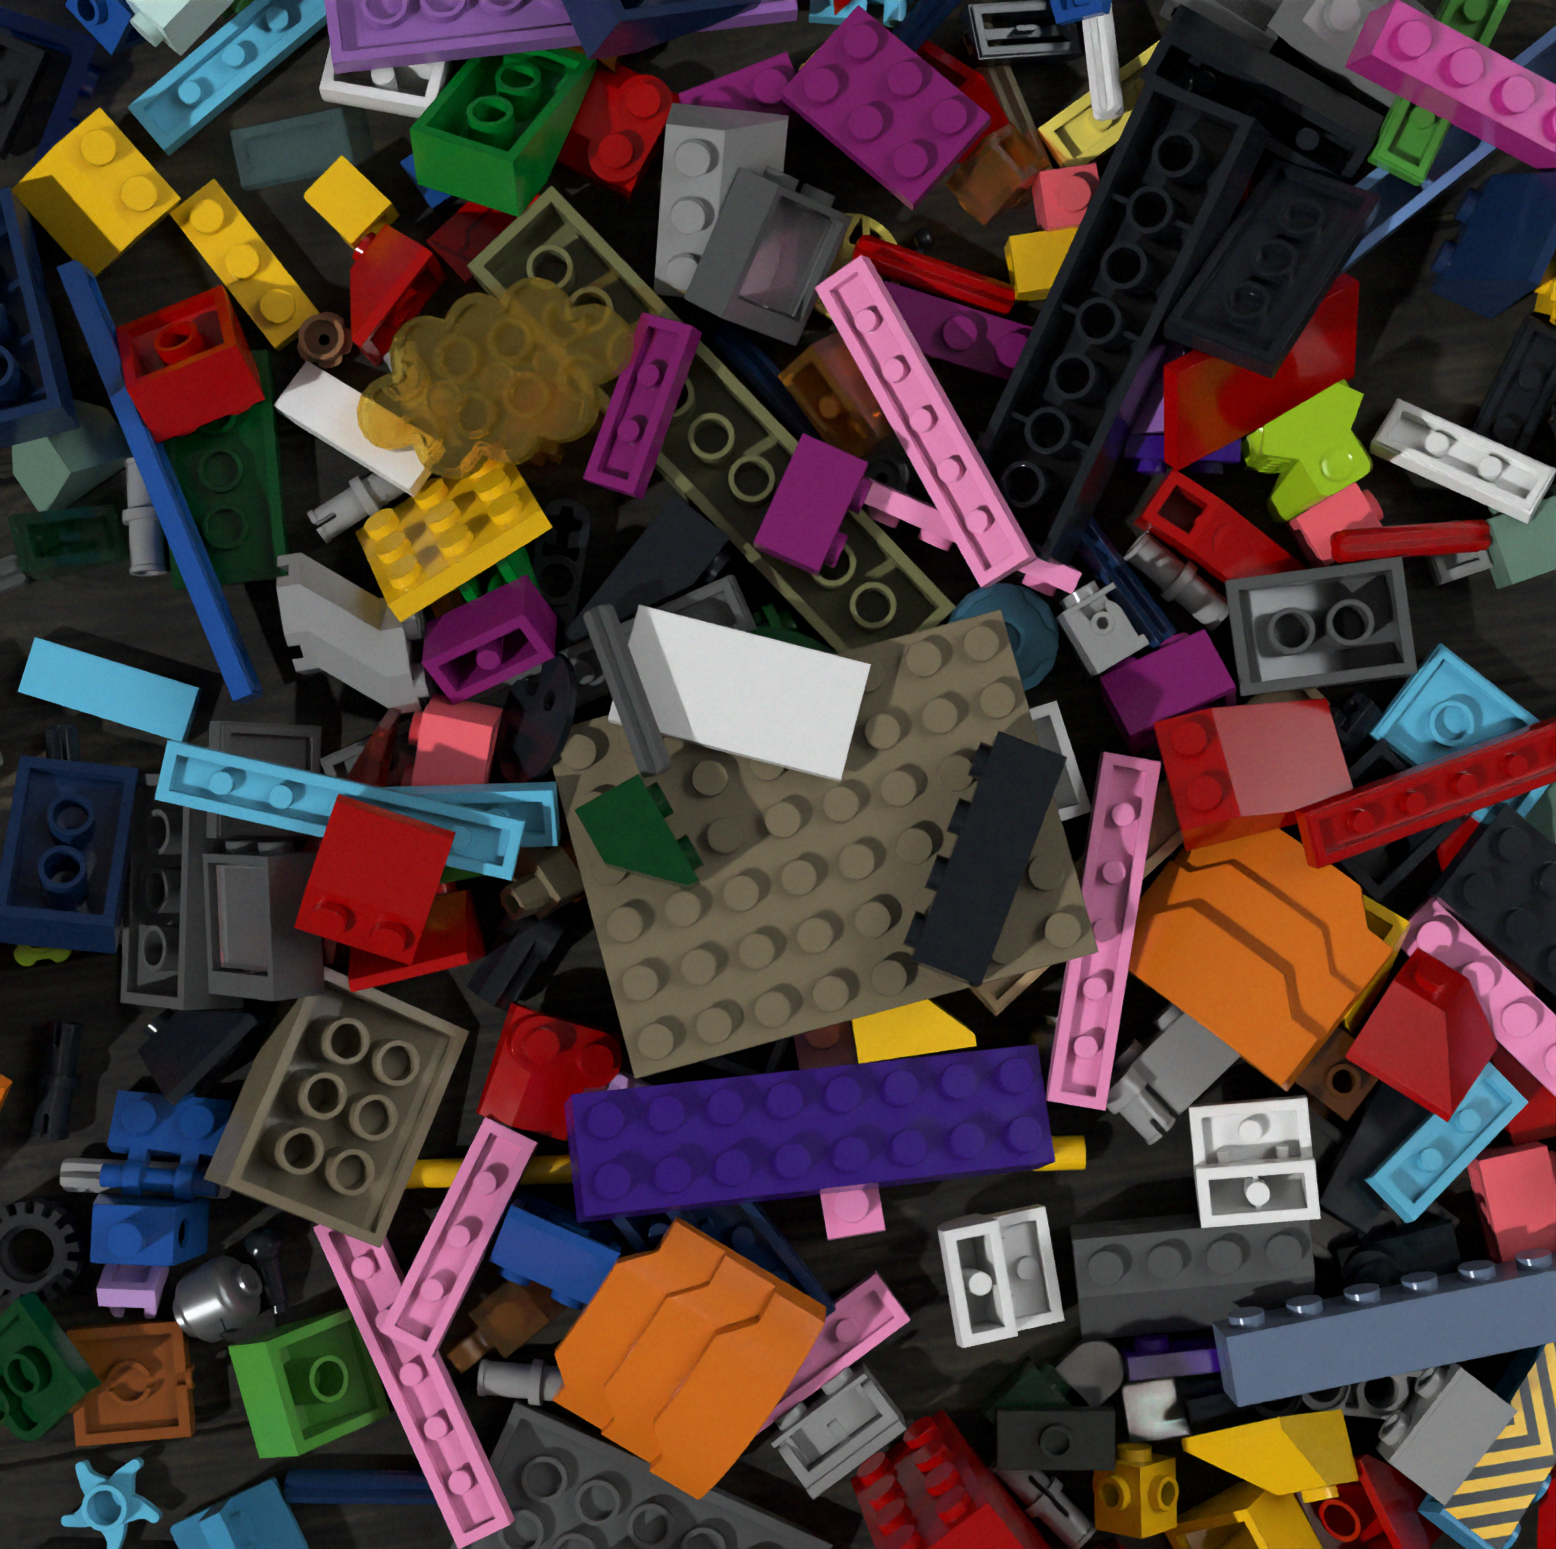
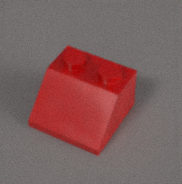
(188, 365)
(374, 879)

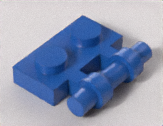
(152, 1126)

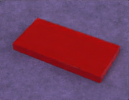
(1219, 402)

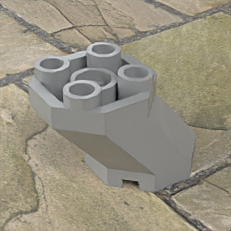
(353, 635)

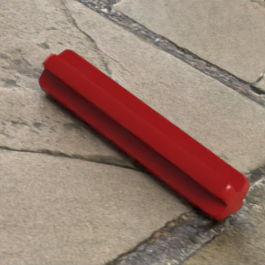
(936, 276)
(1410, 540)

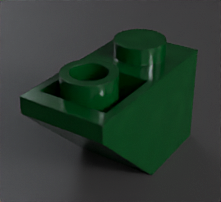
(634, 837)

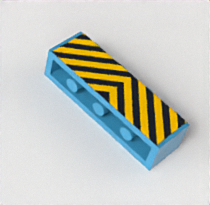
(1516, 1465)

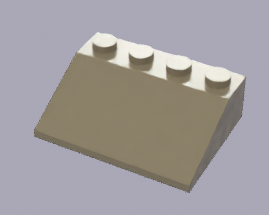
(338, 1107)

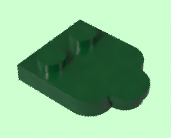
(39, 1370)

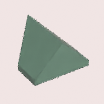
(71, 463)

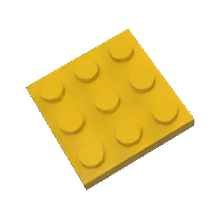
(449, 534)

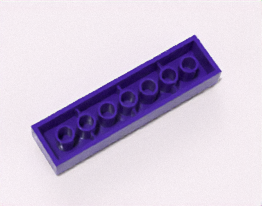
(807, 1132)

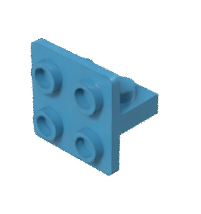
(243, 1521)

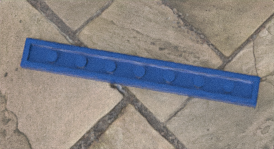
(162, 488)

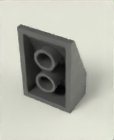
(1321, 627)

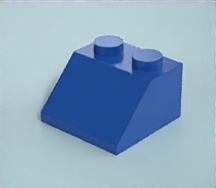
(550, 1247)

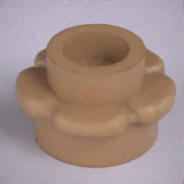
(309, 340)

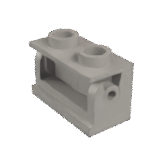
(1097, 629)
(837, 1429)
(1443, 1429)

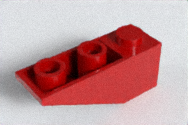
(1210, 532)

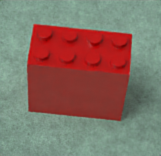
(939, 1495)

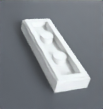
(330, 413)
(1462, 461)

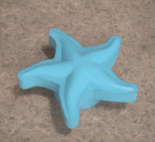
(111, 1502)

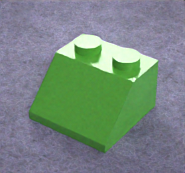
(307, 1383)

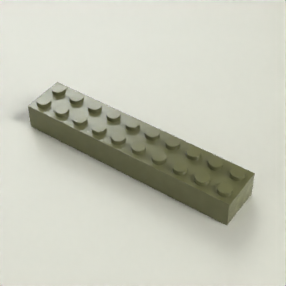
(722, 443)

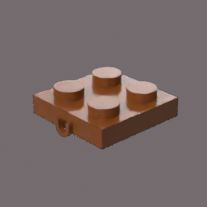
(143, 1381)

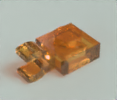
(503, 1321)

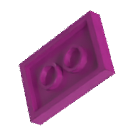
(885, 107)

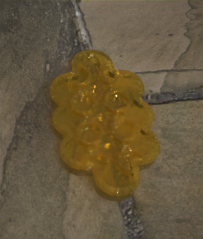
(495, 378)

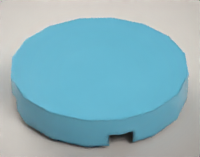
(1028, 624)

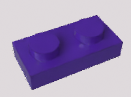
(1147, 457)

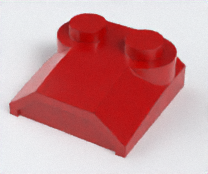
(618, 130)
(543, 1063)

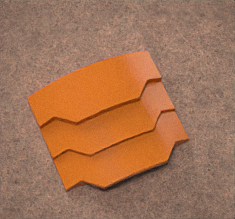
(1257, 948)
(686, 1355)

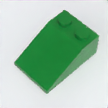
(500, 126)

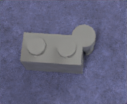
(1165, 1072)

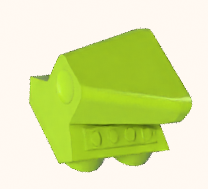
(1310, 450)

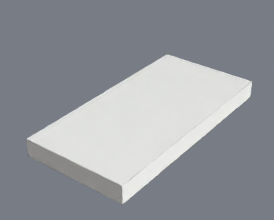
(747, 692)

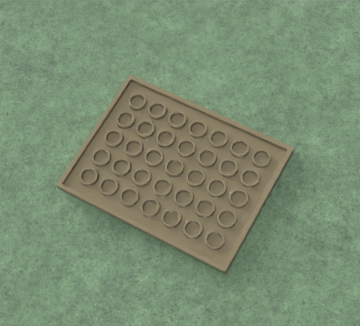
(815, 874)

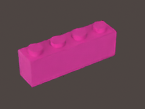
(1459, 82)

